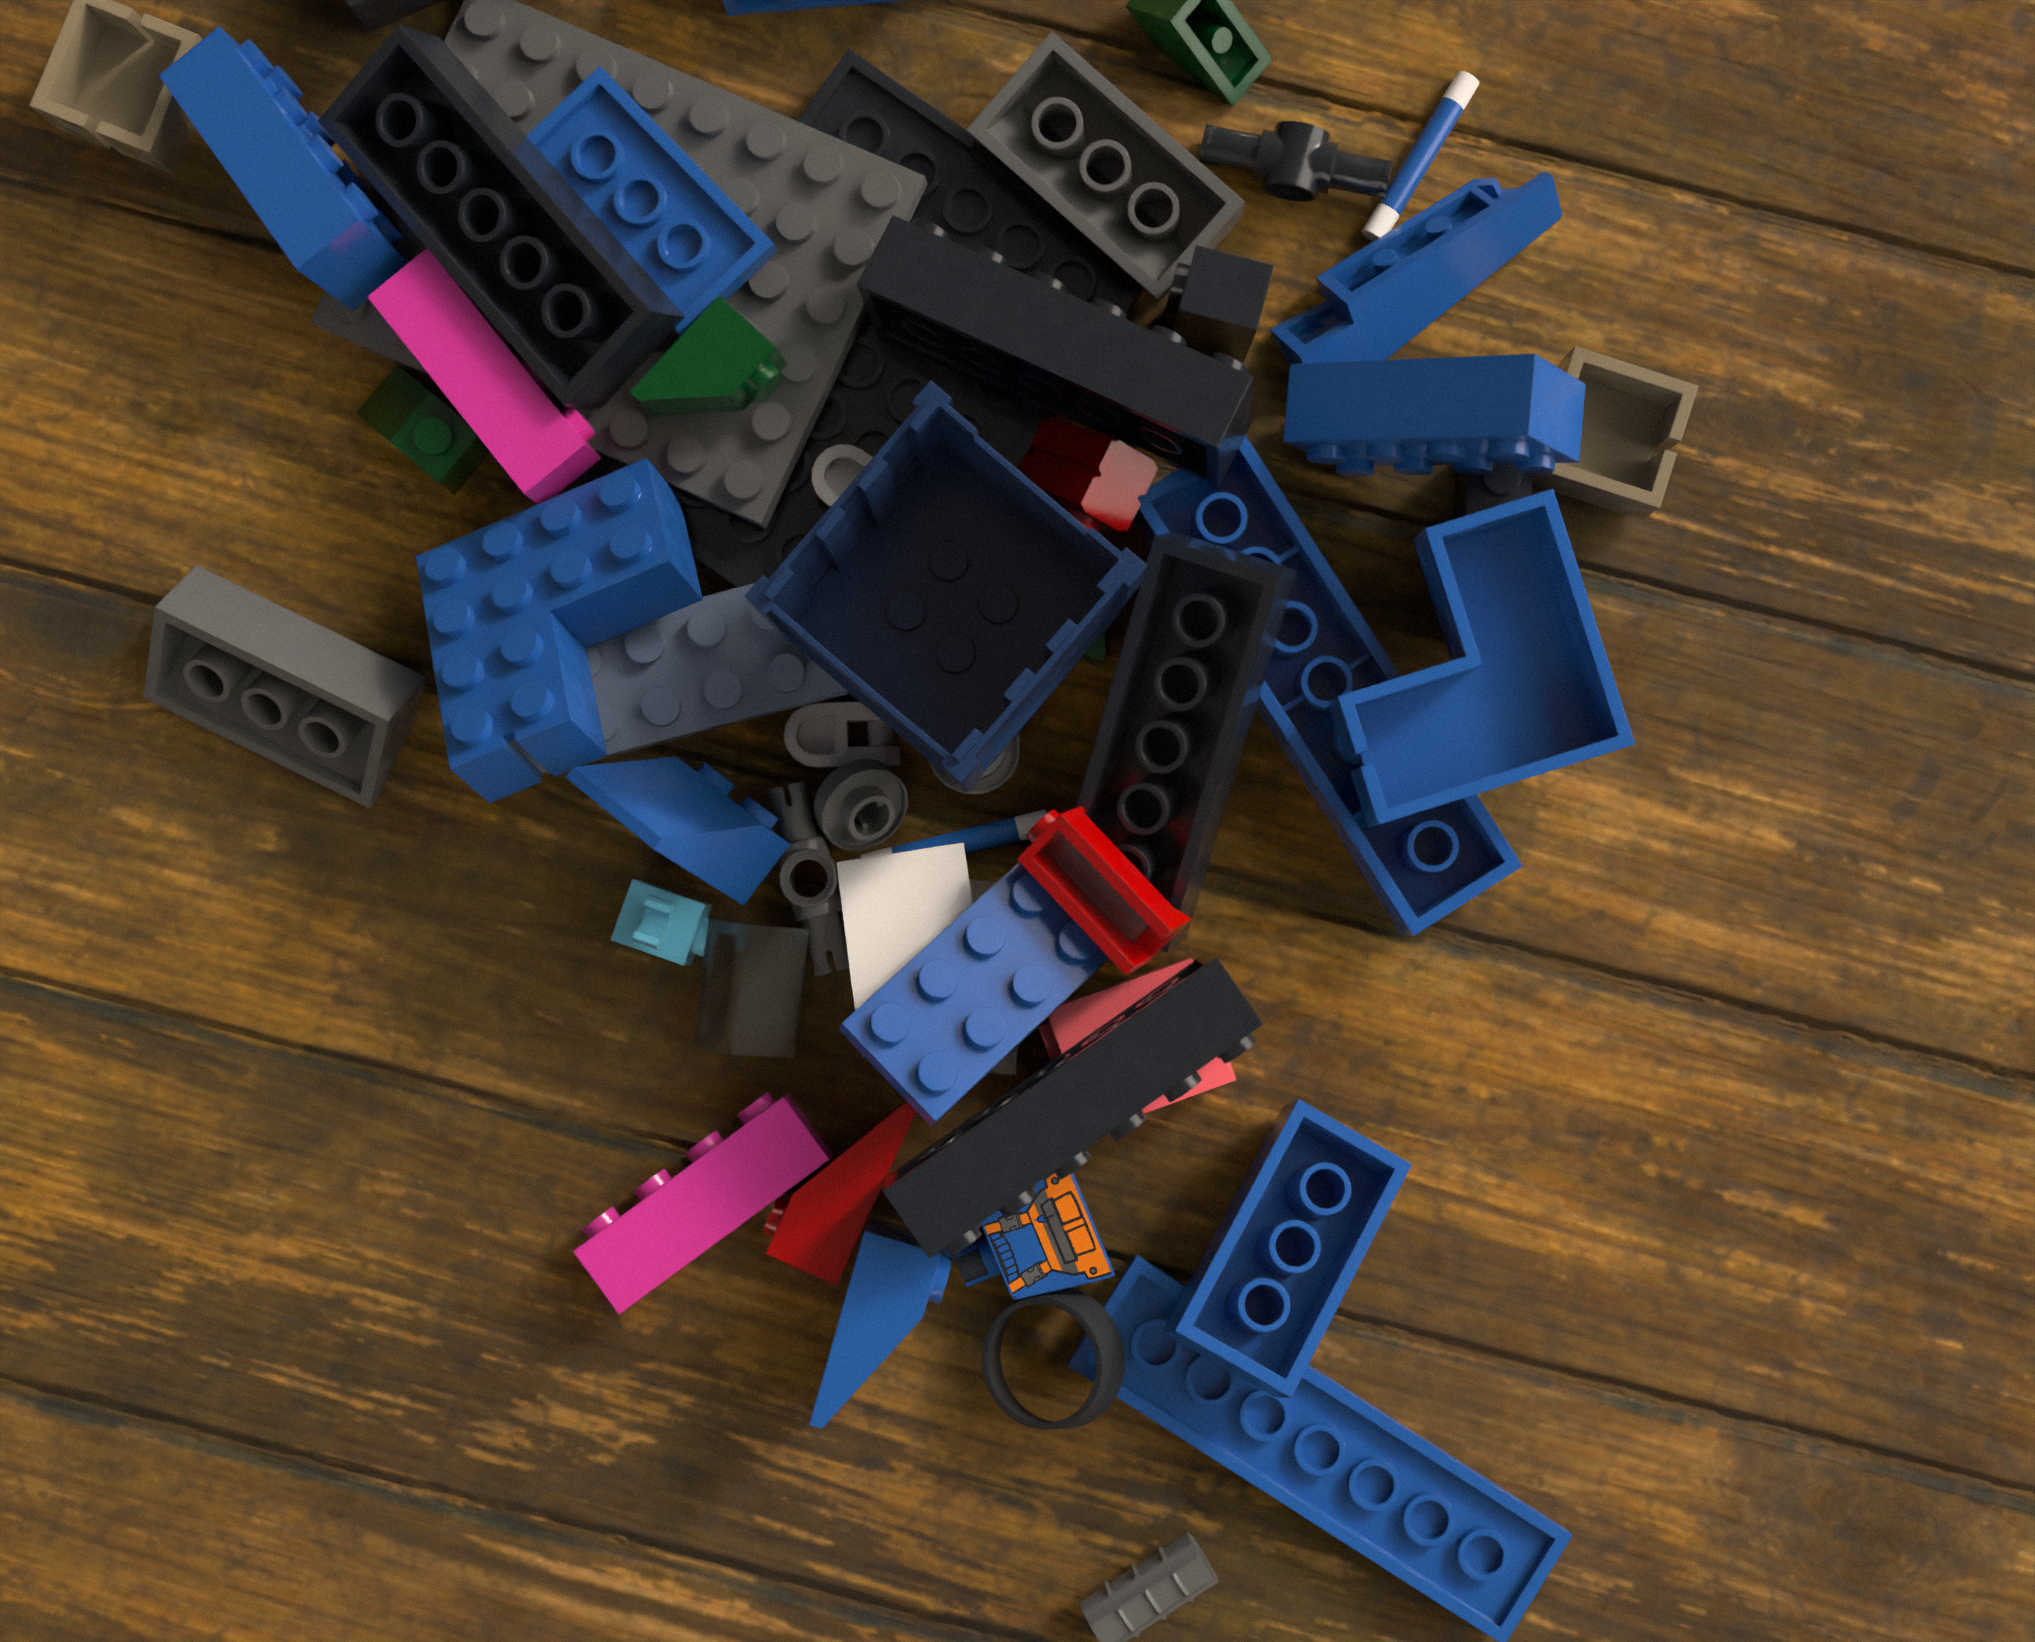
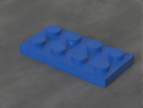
(651, 196)
(973, 994)

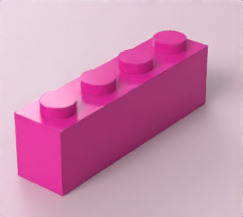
(486, 379)
(703, 1202)

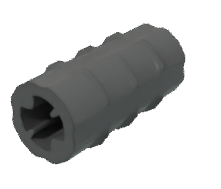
(1149, 1591)

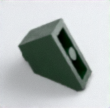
(1206, 41)
(712, 367)
(424, 429)

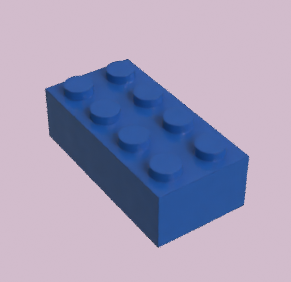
(287, 167)
(1436, 414)
(1287, 1249)

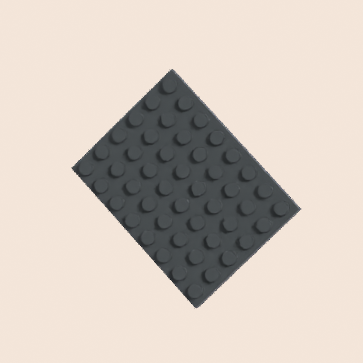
(798, 185)

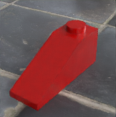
(831, 1208)

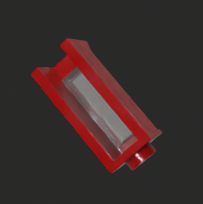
(1100, 888)

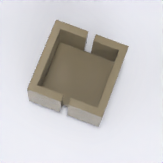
(108, 83)
(1624, 420)

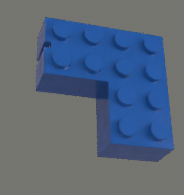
(523, 605)
(1523, 677)

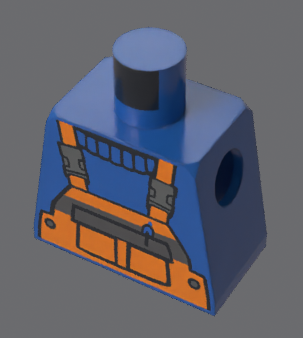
(1041, 1246)

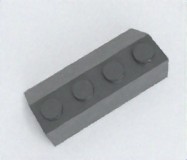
(1106, 166)
(280, 685)

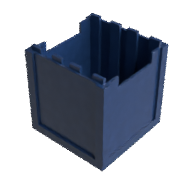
(948, 591)

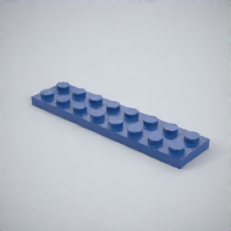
(1337, 1465)

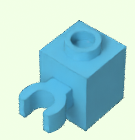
(662, 923)

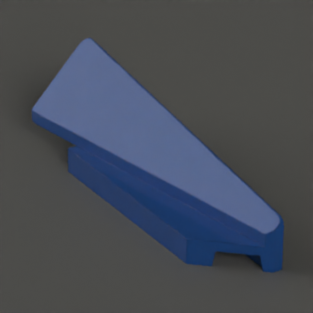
(1418, 271)

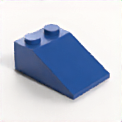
(689, 819)
(880, 1309)

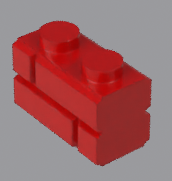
(1088, 473)

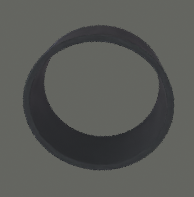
(1107, 1349)

